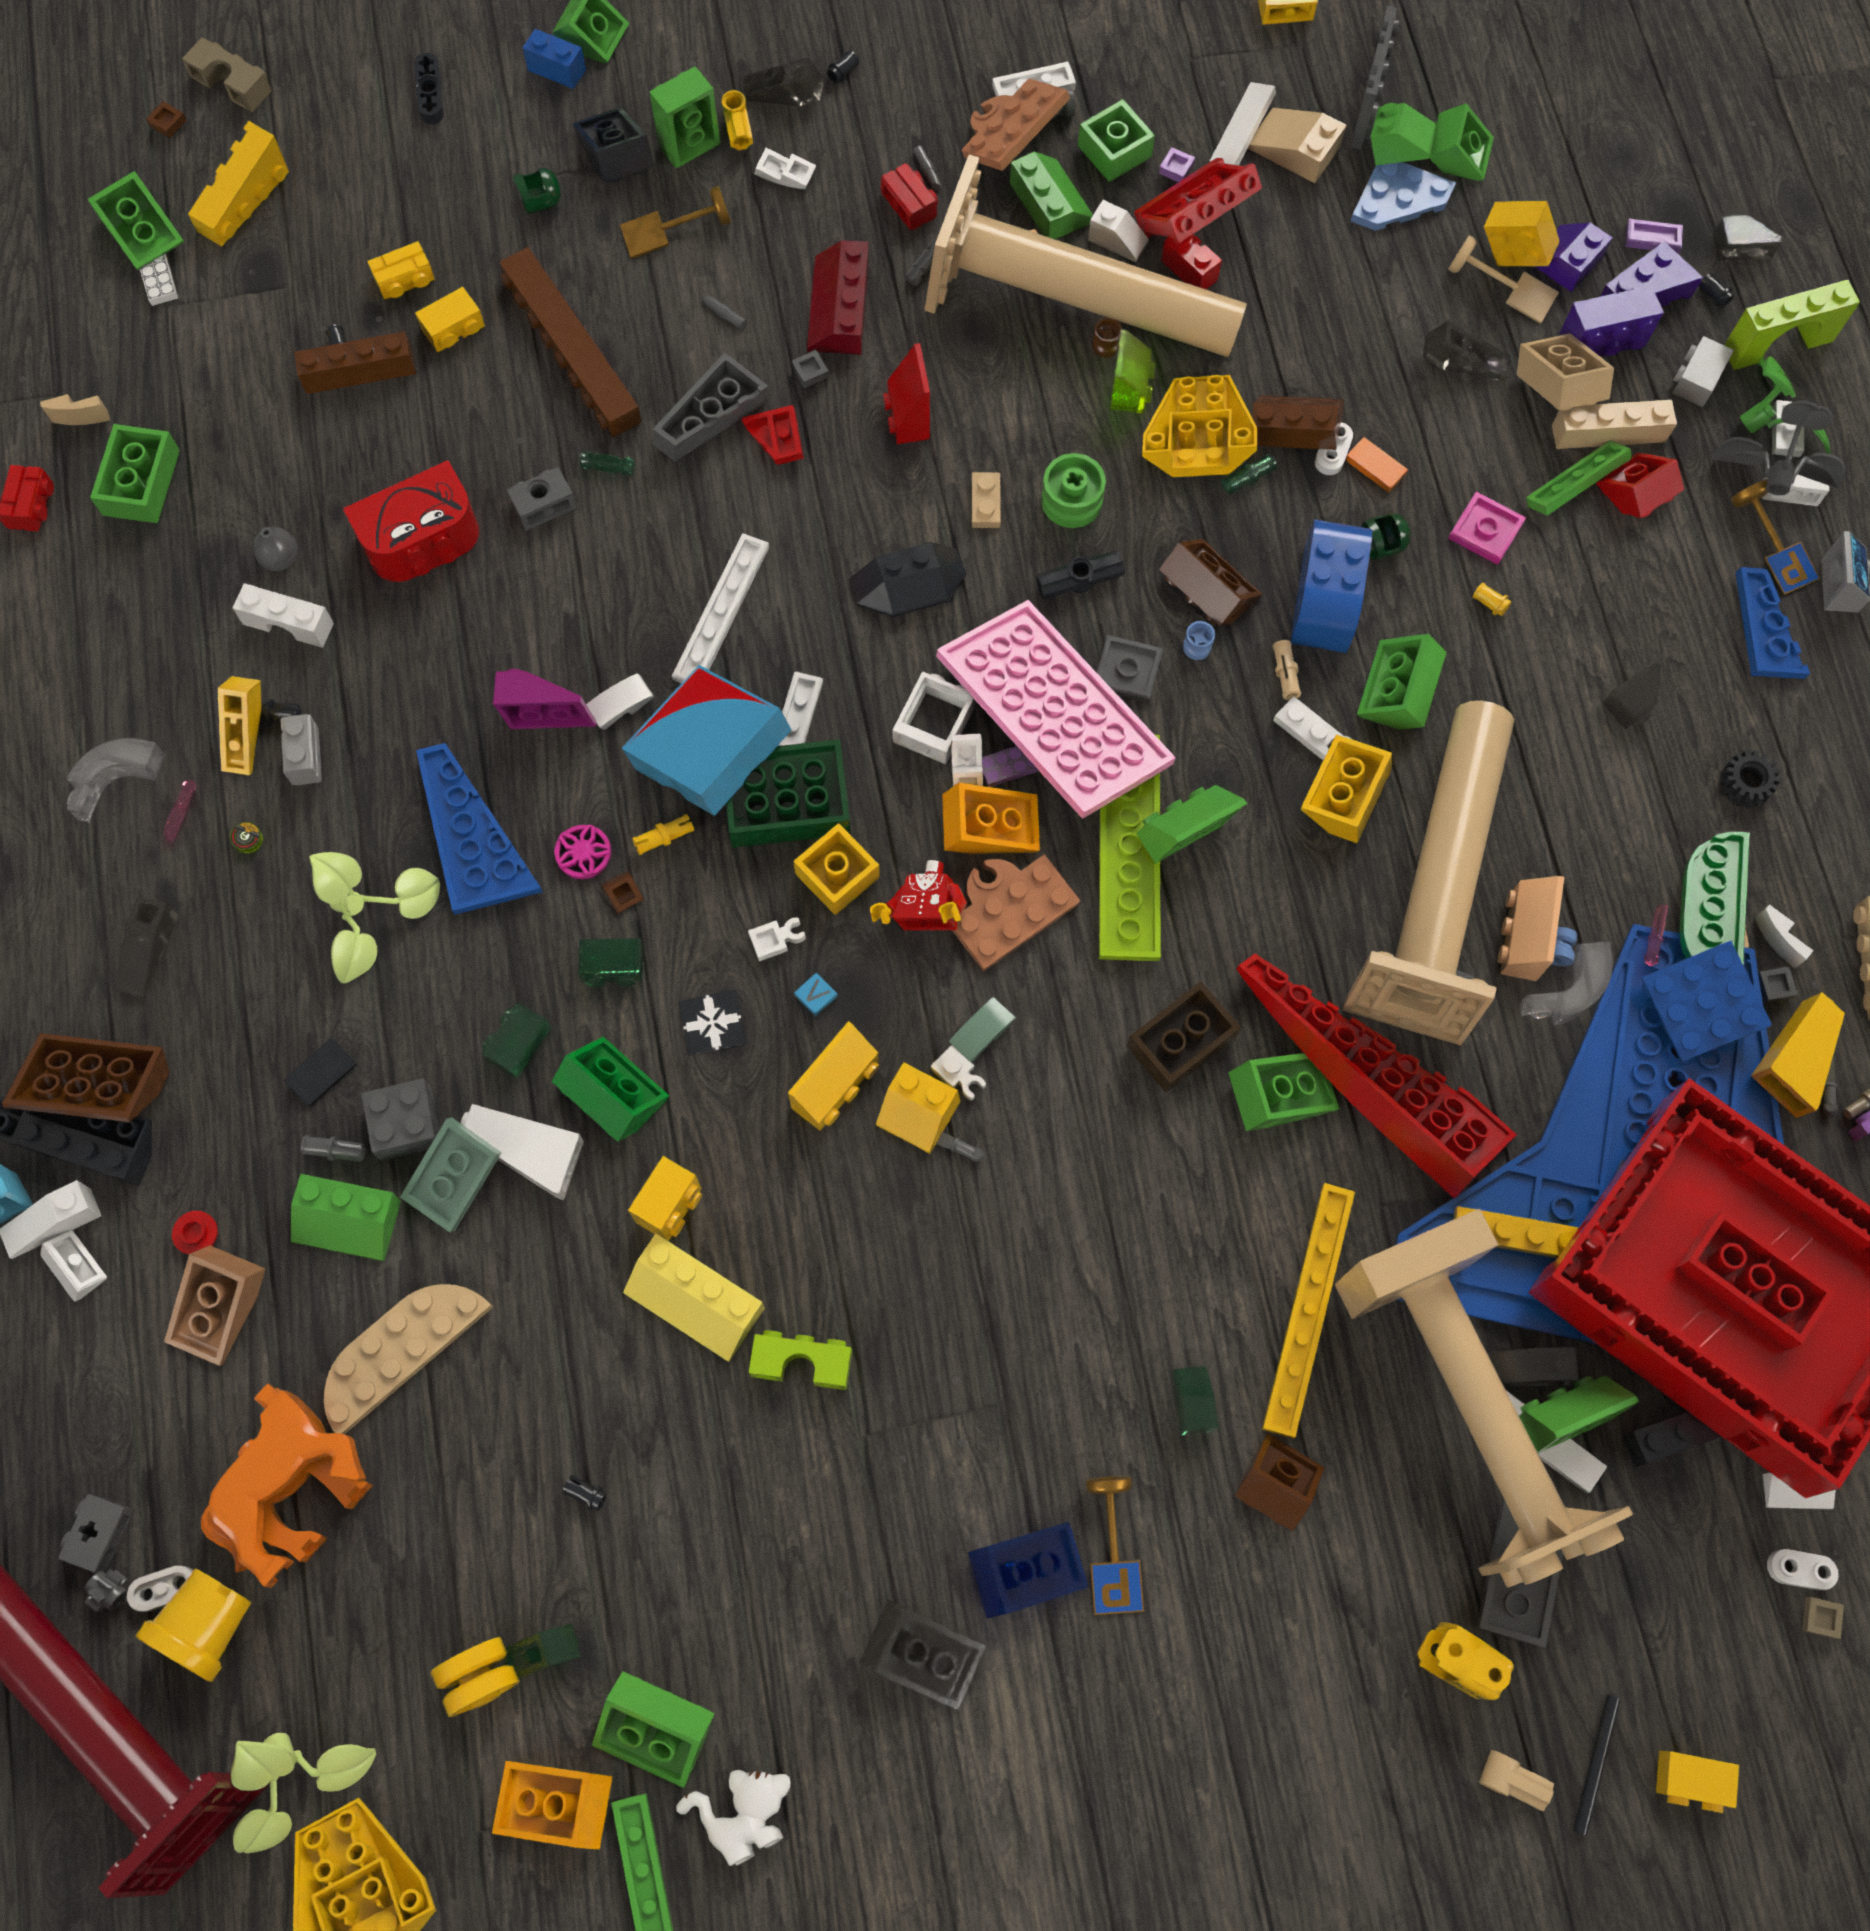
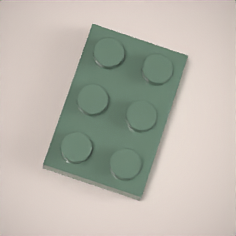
(450, 1174)

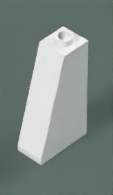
(528, 1147)

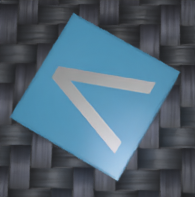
(815, 994)

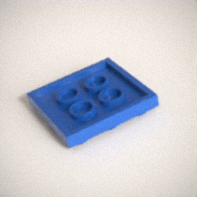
(1706, 1001)

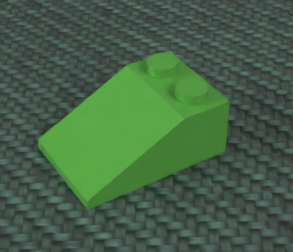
(135, 220)
(1281, 1091)

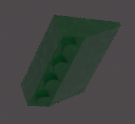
(791, 796)

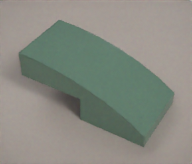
(982, 1029)

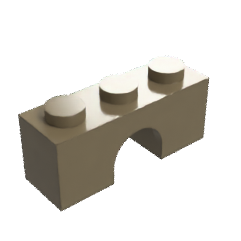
(211, 63)

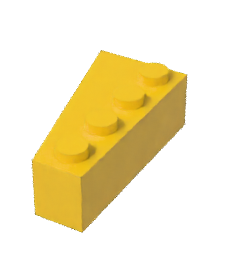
(239, 185)

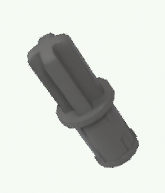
(332, 1148)

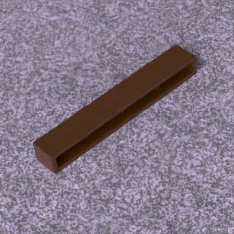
(570, 342)

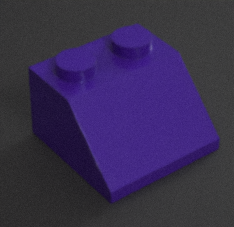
(1577, 253)

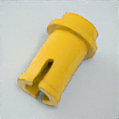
(1492, 599)

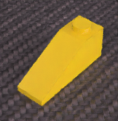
(239, 723)

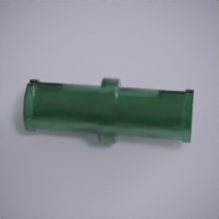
(1249, 473)

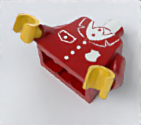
(924, 902)

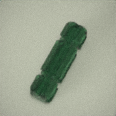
(607, 463)

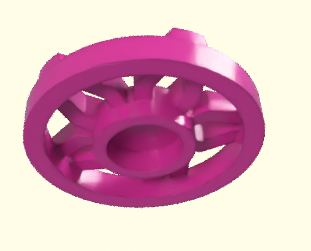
(582, 851)

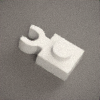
(771, 940)
(955, 1069)

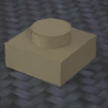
(1823, 1618)

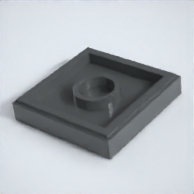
(1129, 667)

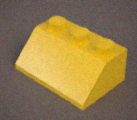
(1347, 787)
(834, 1077)

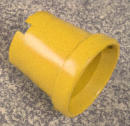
(196, 1624)

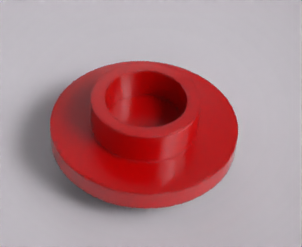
(194, 1231)

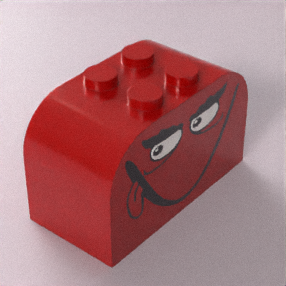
(415, 524)

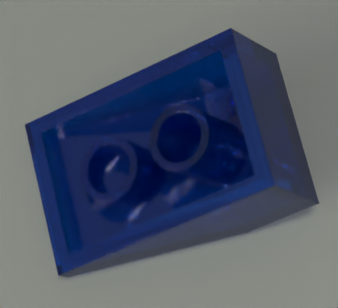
(1027, 1570)

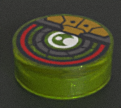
(246, 837)

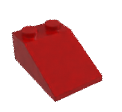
(909, 399)

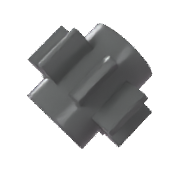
(106, 1591)

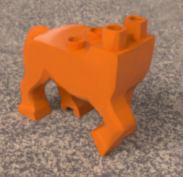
(269, 1471)

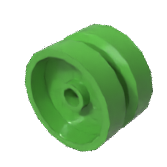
(1073, 490)

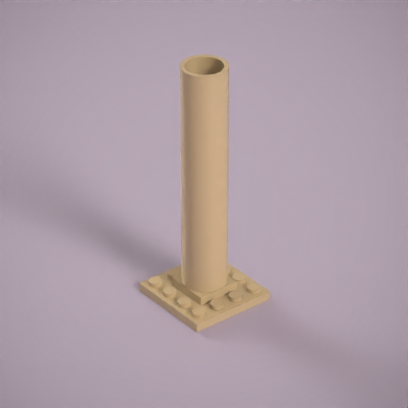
(1075, 276)
(1420, 983)

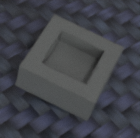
(810, 369)
(1777, 985)

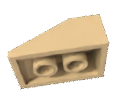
(1299, 140)

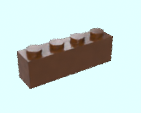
(355, 362)

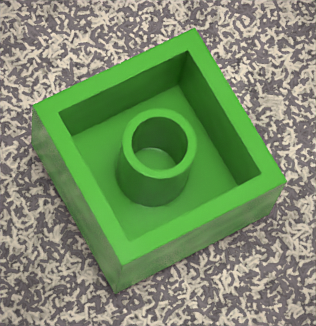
(1116, 140)

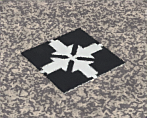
(712, 1022)

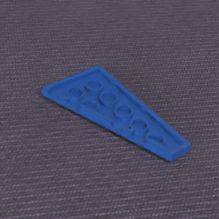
(473, 849)

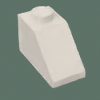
(1117, 231)

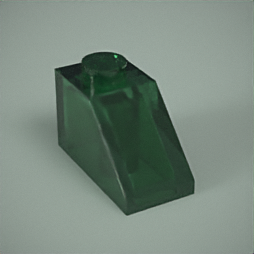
(1195, 1400)
(543, 1651)

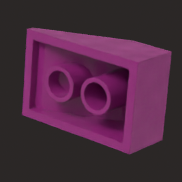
(536, 703)

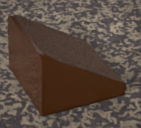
(622, 892)

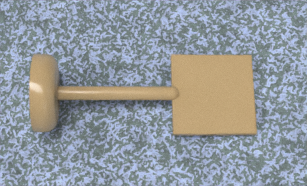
(1528, 294)

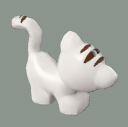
(755, 1799)

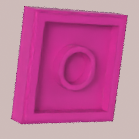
(1487, 528)

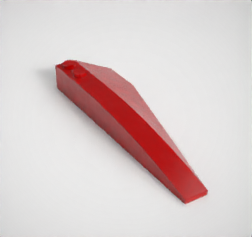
(1425, 1118)

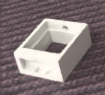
(920, 740)

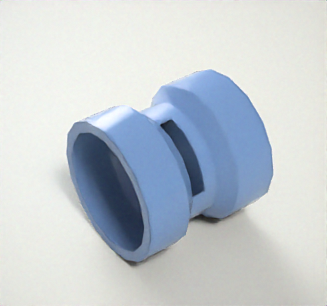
(1198, 633)
(1563, 953)

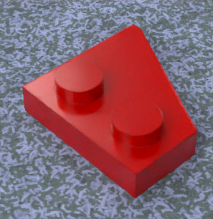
(777, 433)

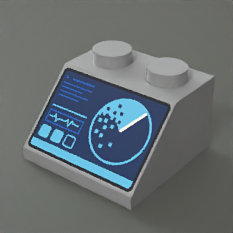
(1846, 575)

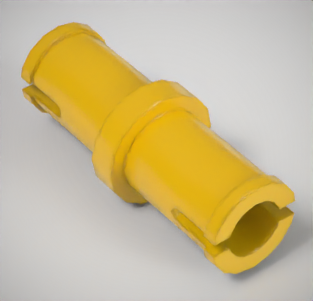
(663, 834)

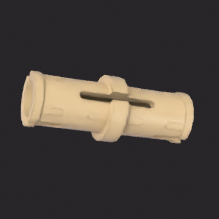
(1286, 669)

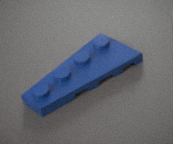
(1766, 628)

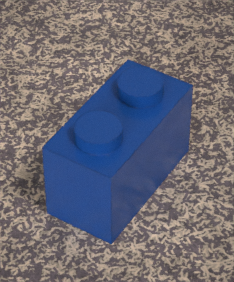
(554, 58)

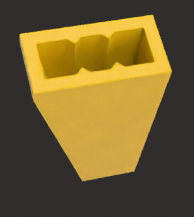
(1802, 1055)

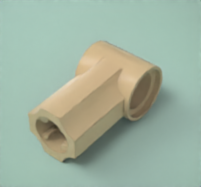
(1508, 1778)

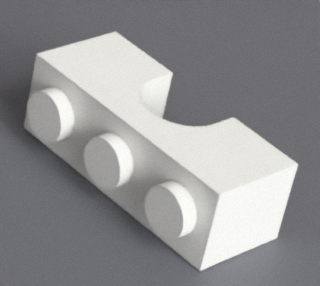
(265, 608)

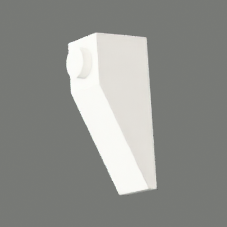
(50, 1217)

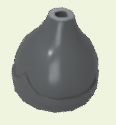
(275, 548)

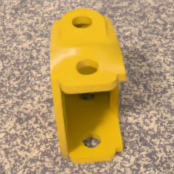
(1465, 1662)

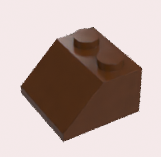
(1280, 1482)

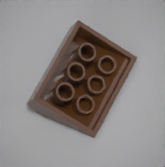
(88, 1078)

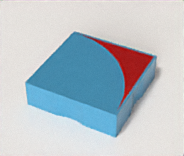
(707, 739)

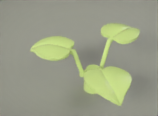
(333, 882)
(261, 1763)

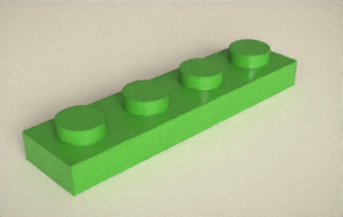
(1578, 477)
(642, 1864)

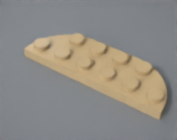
(397, 1349)

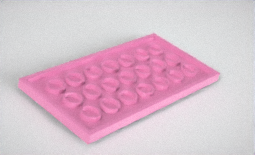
(1055, 708)

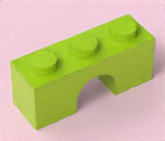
(773, 1353)

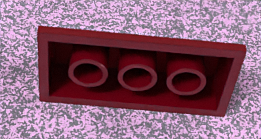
(839, 298)

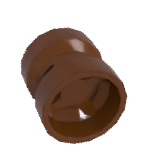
(1107, 337)

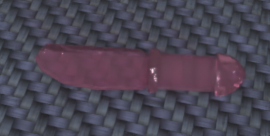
(179, 810)
(1656, 936)

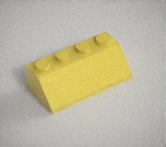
(693, 1297)

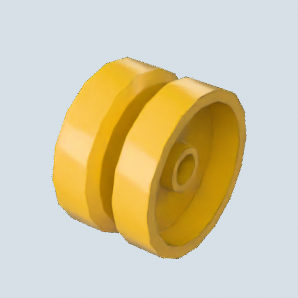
(476, 1680)

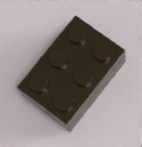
(1183, 1036)

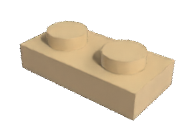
(985, 500)

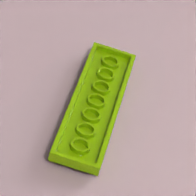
(1129, 878)

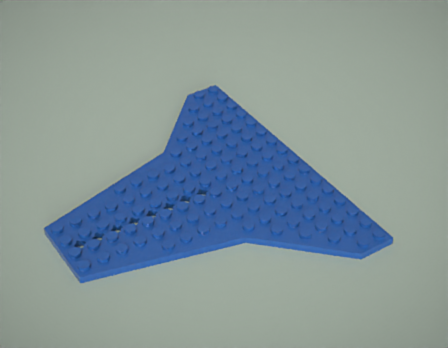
(1593, 1127)

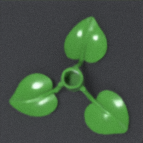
(1762, 413)

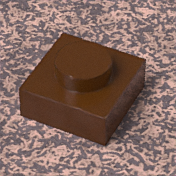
(166, 119)

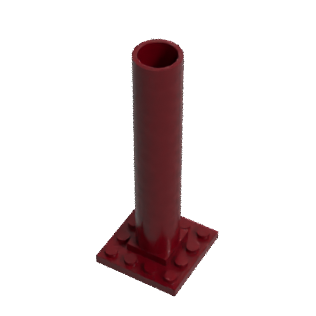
(113, 1752)

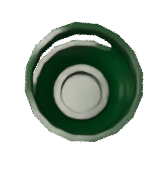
(538, 190)
(1389, 535)

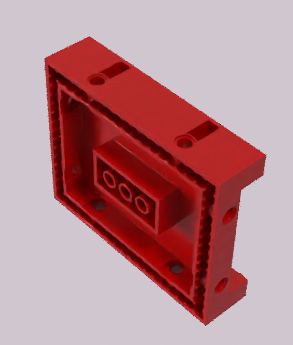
(1731, 1288)

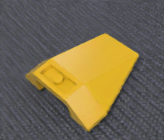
(1200, 428)
(356, 1877)

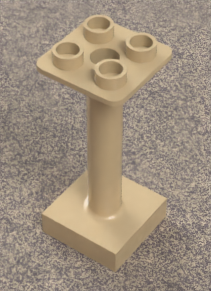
(1420, 1276)

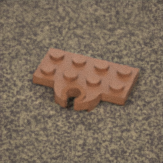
(1013, 122)
(1011, 908)

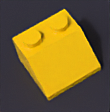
(917, 1107)

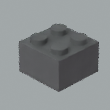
(400, 1119)

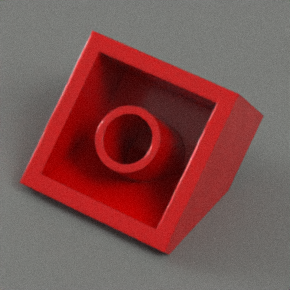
(1642, 484)

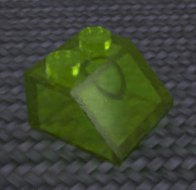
(1132, 375)

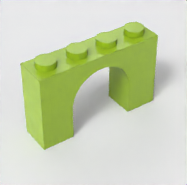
(1816, 313)

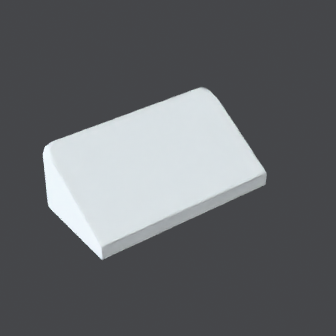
(72, 1264)
(1782, 1496)

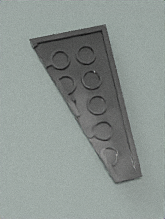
(1374, 85)

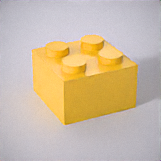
(1521, 233)
(836, 869)
(666, 1199)

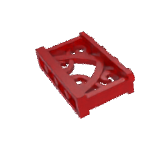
(1198, 200)

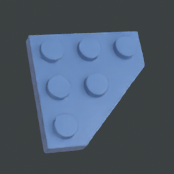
(1400, 195)

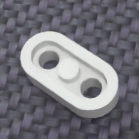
(1333, 466)
(1804, 1569)
(162, 1585)

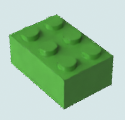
(685, 117)
(135, 473)

